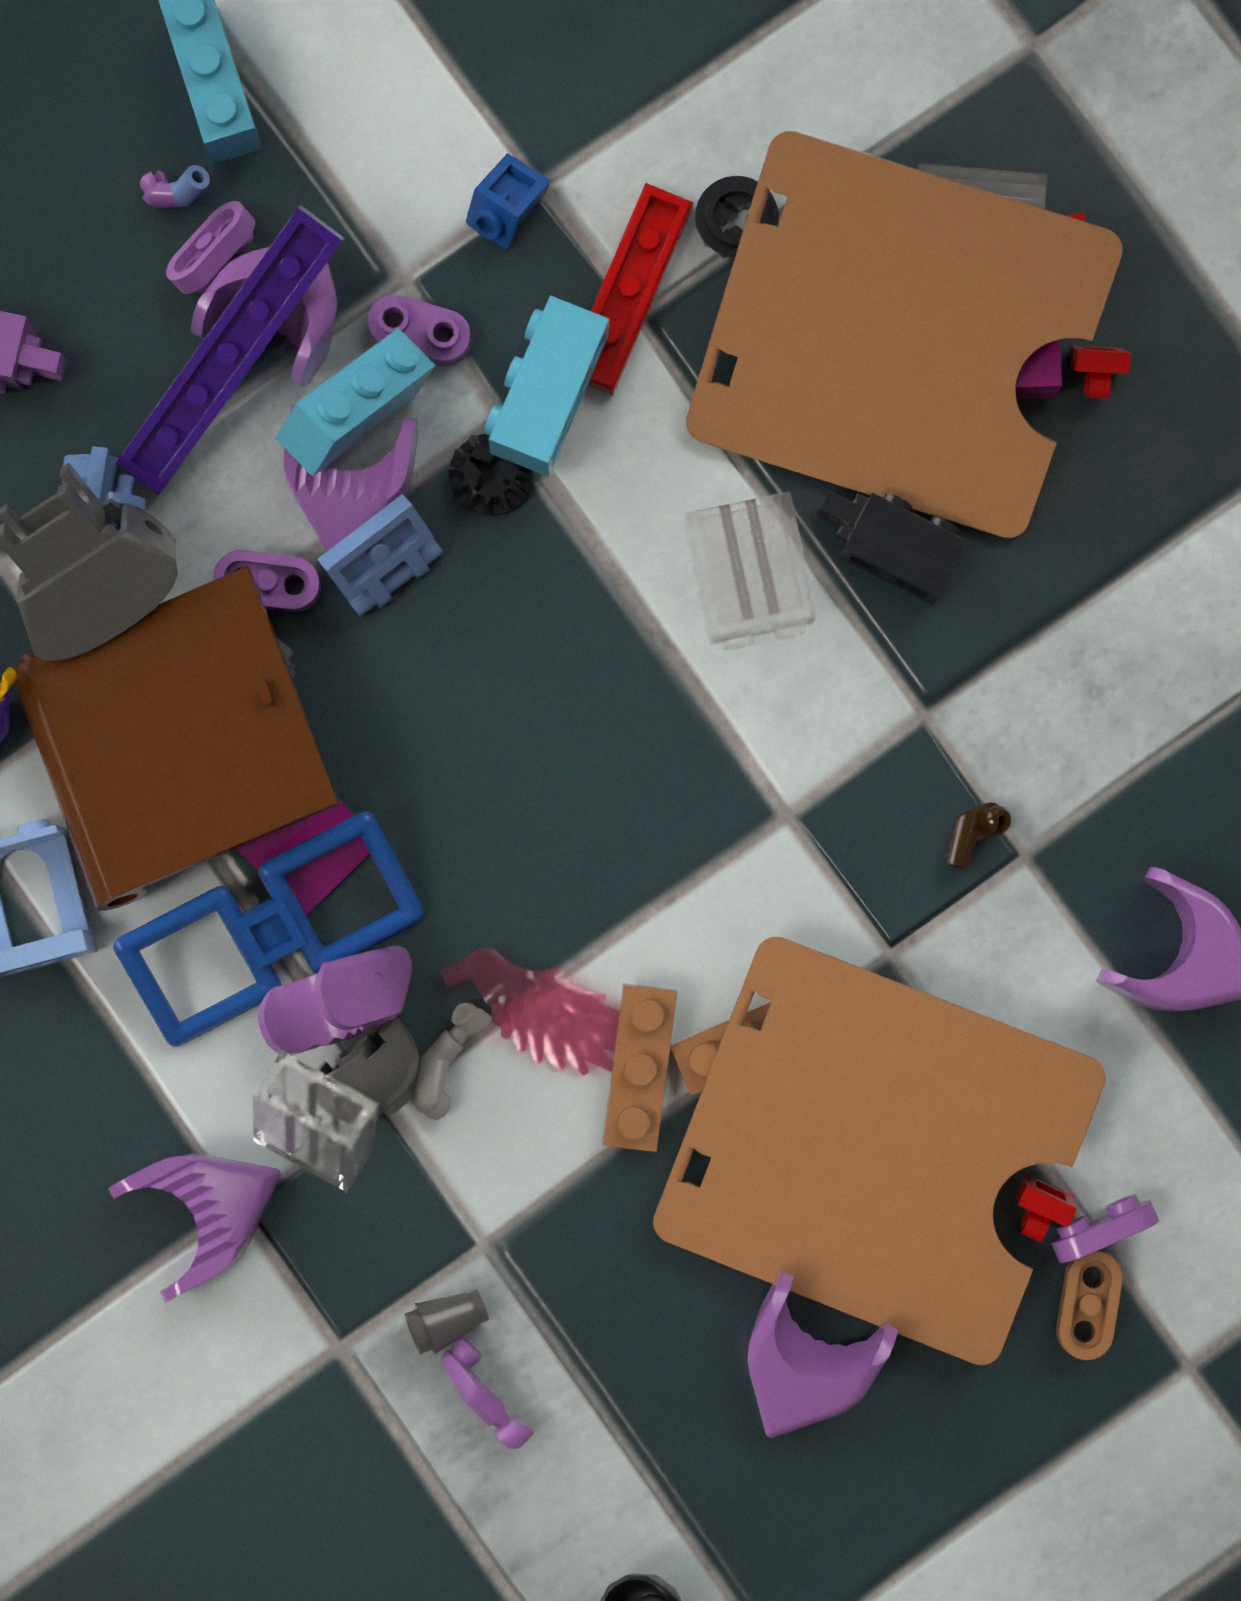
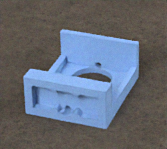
(77, 938)

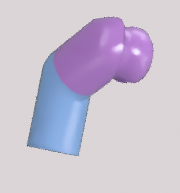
(175, 194)

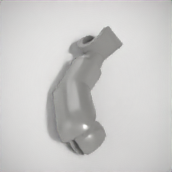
(435, 1061)

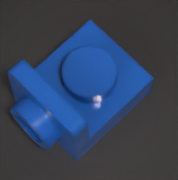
(505, 200)

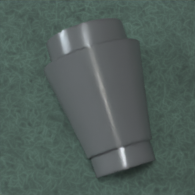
(445, 1320)

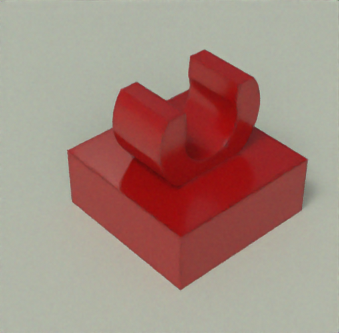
(1098, 365)
(1042, 1205)

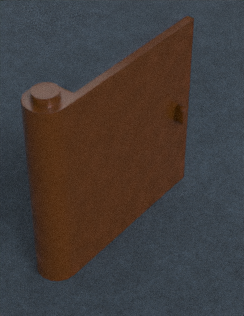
(171, 740)

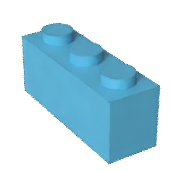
(211, 78)
(546, 385)
(354, 402)

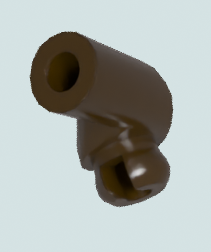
(973, 827)

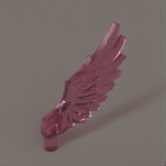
(541, 1010)

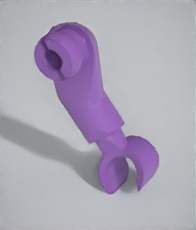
(479, 1398)

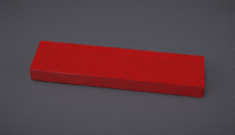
(636, 277)

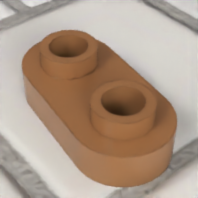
(1090, 1304)

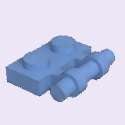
(381, 556)

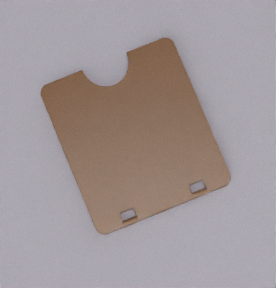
(894, 331)
(872, 1147)

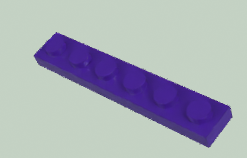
(230, 349)

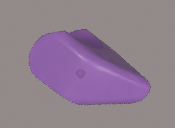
(307, 326)
(344, 500)
(1208, 960)
(337, 1001)
(225, 1202)
(805, 1378)

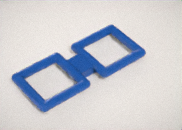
(269, 928)

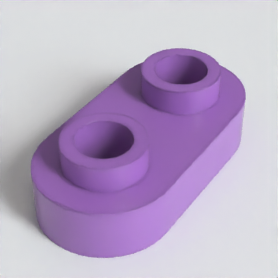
(211, 247)
(420, 325)
(271, 577)
(1124, 1220)

